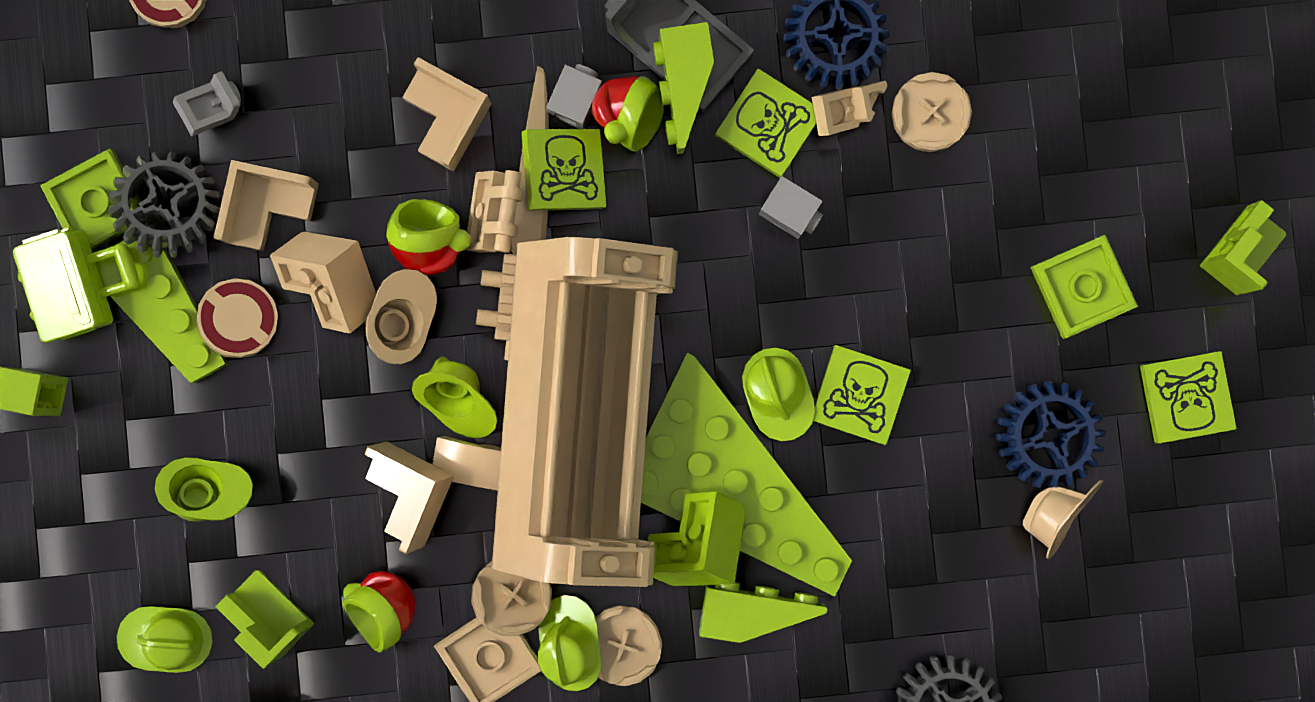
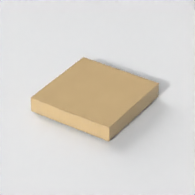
(487, 662)

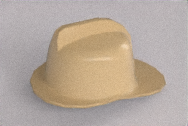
(401, 316)
(1054, 513)

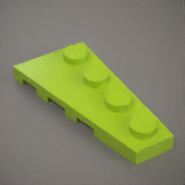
(164, 311)

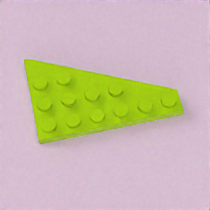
(708, 447)

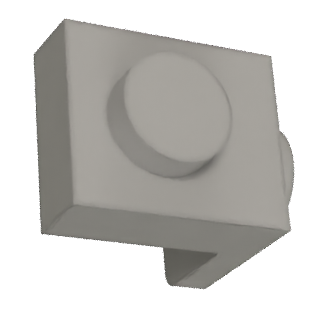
(208, 104)

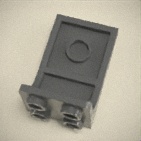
(638, 25)

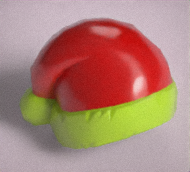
(628, 110)
(426, 236)
(380, 608)

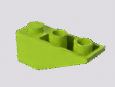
(687, 67)
(744, 615)

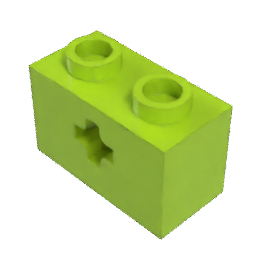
(31, 391)

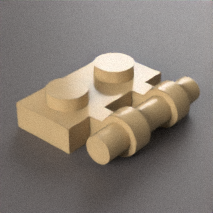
(494, 211)

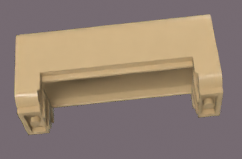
(578, 411)

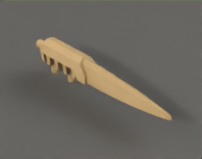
(531, 227)

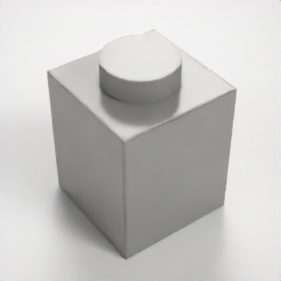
(574, 95)
(792, 208)

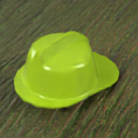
(778, 394)
(455, 398)
(203, 489)
(164, 639)
(570, 644)

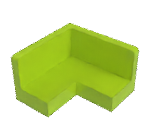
(1245, 250)
(706, 544)
(265, 617)

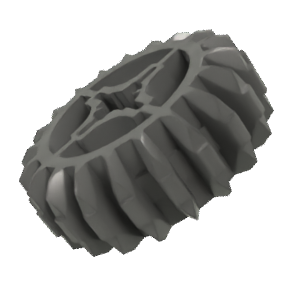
(149, 213)
(928, 680)

